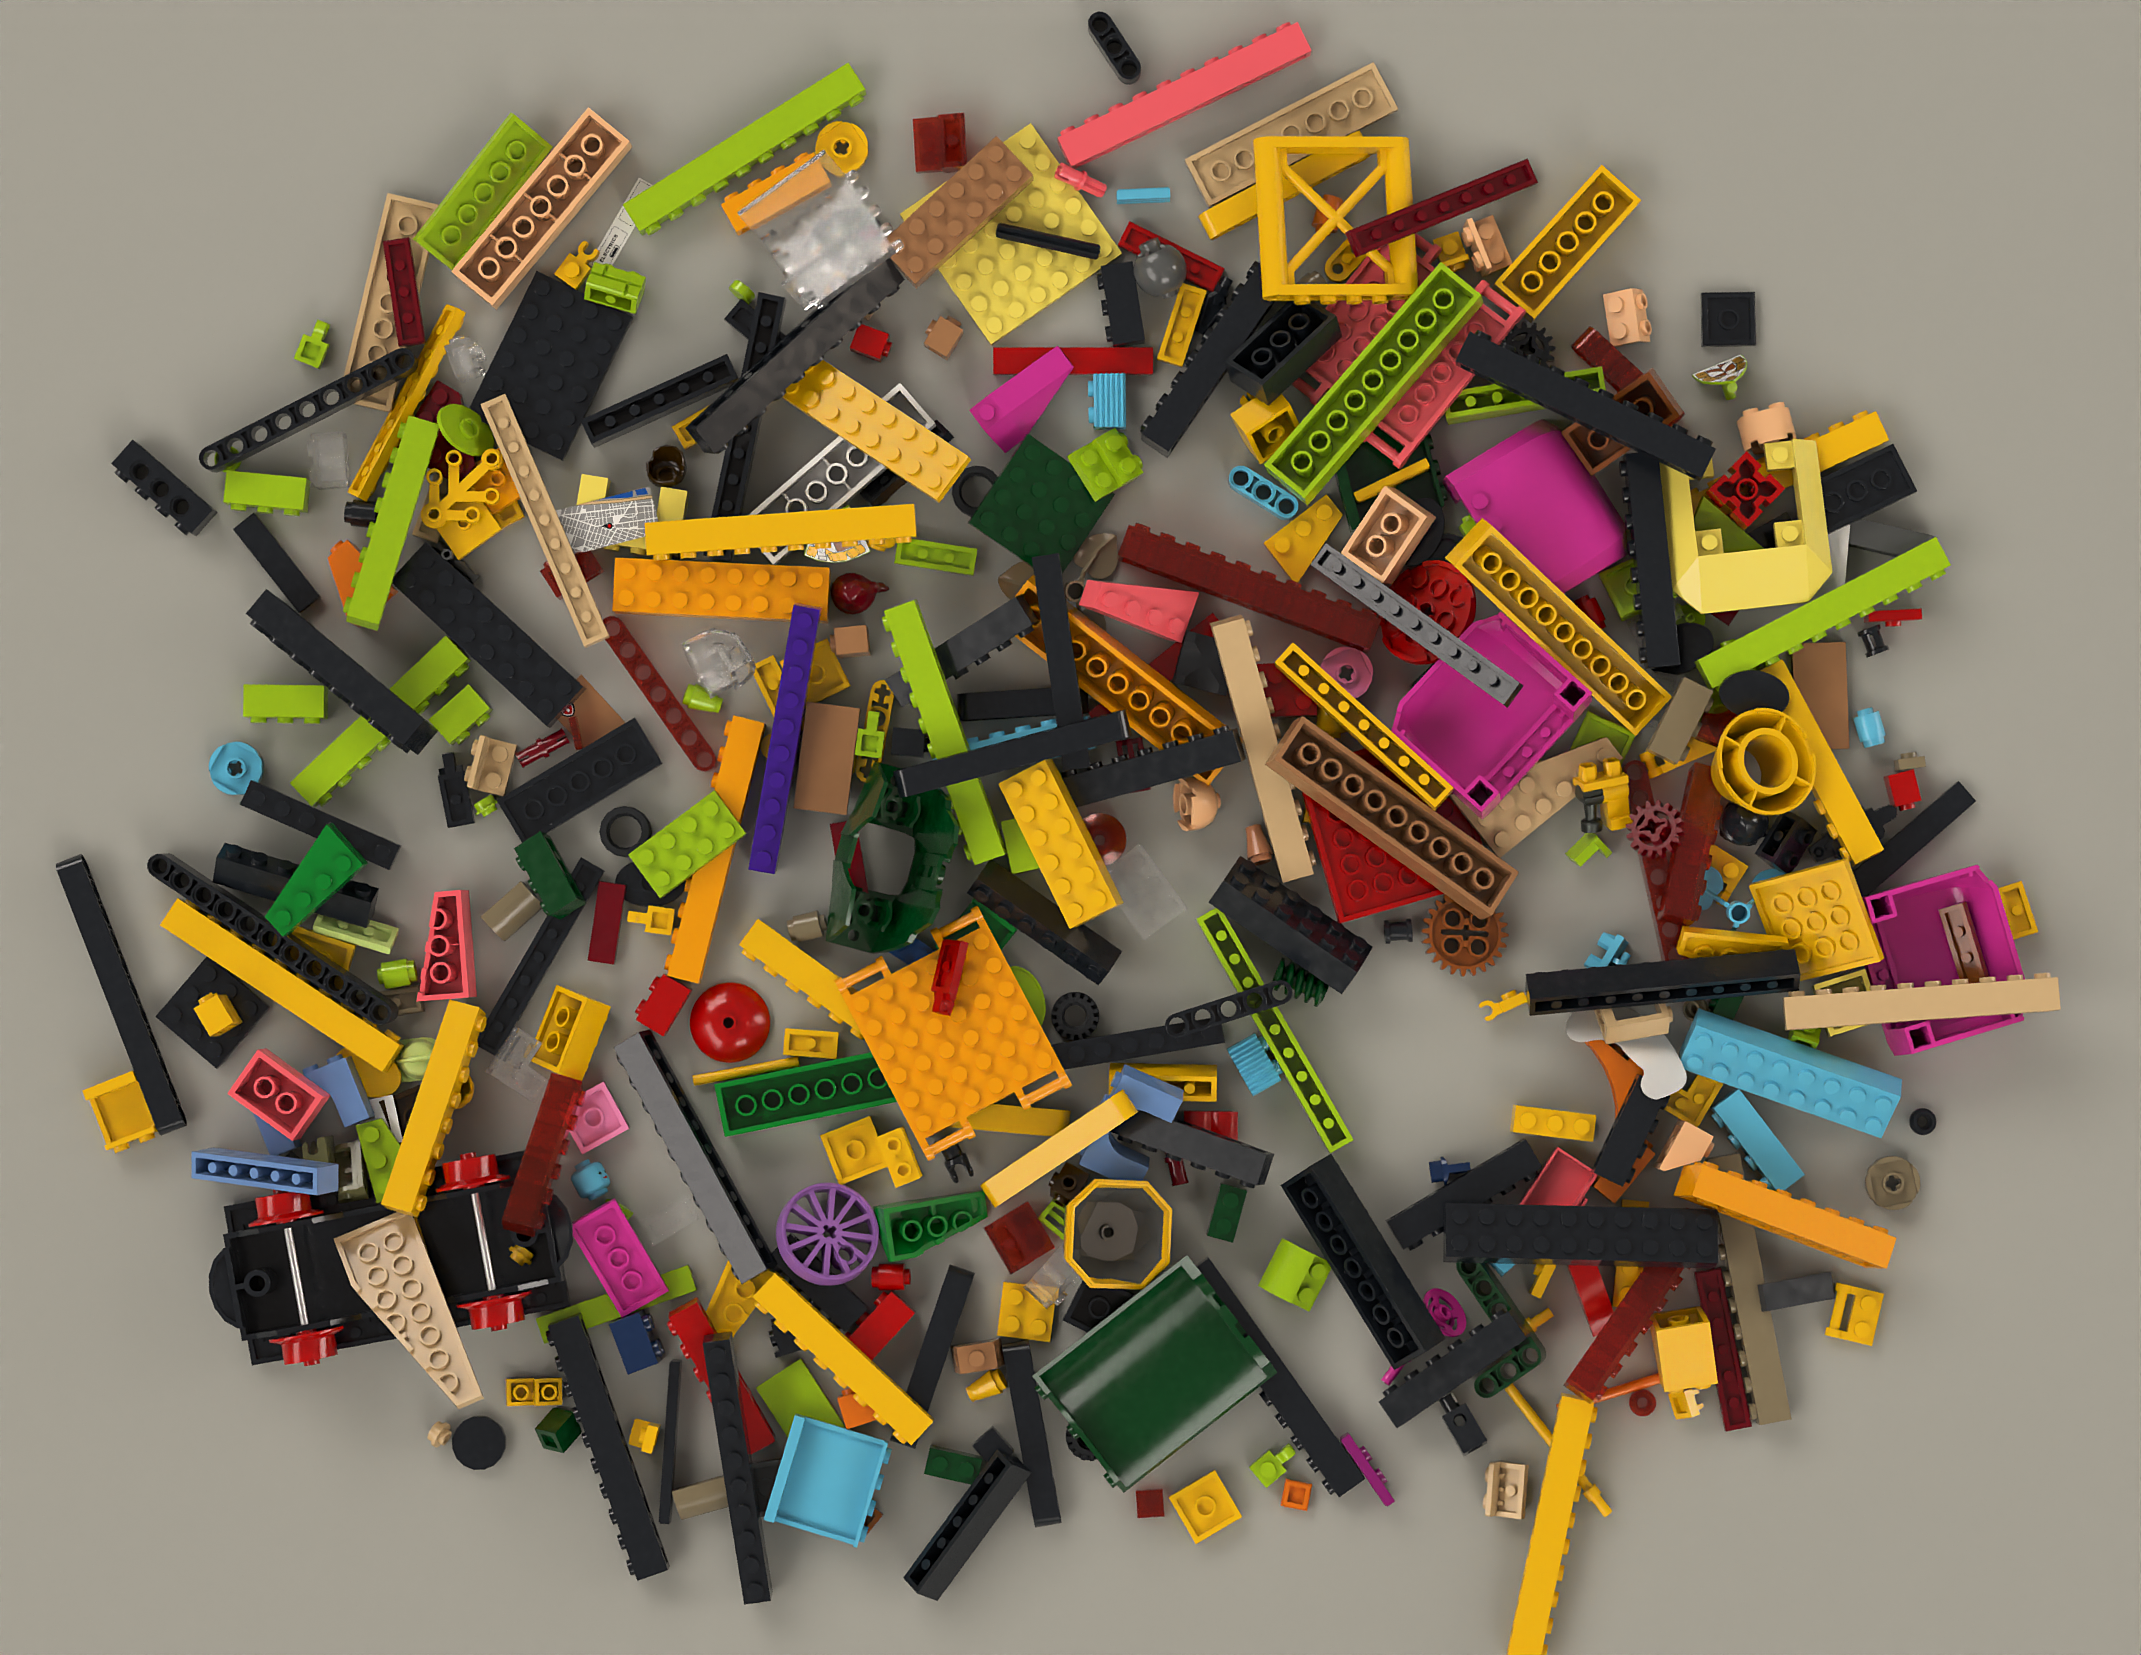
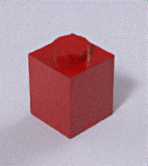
(871, 343)
(1902, 790)

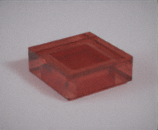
(1149, 1503)

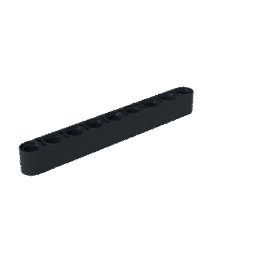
(295, 410)
(1012, 753)

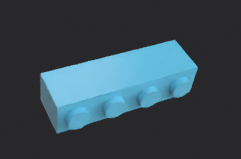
(1756, 1140)

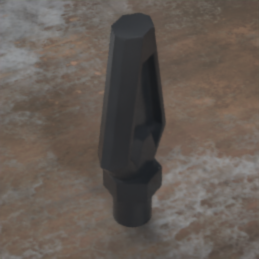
(1212, 306)

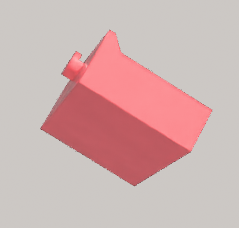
(1560, 1182)

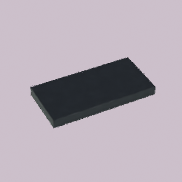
(1865, 488)

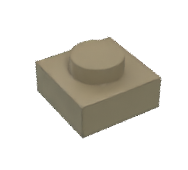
(1909, 761)

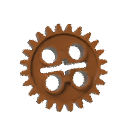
(1463, 957)

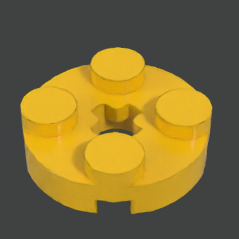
(844, 133)

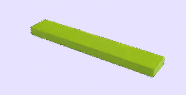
(601, 1308)

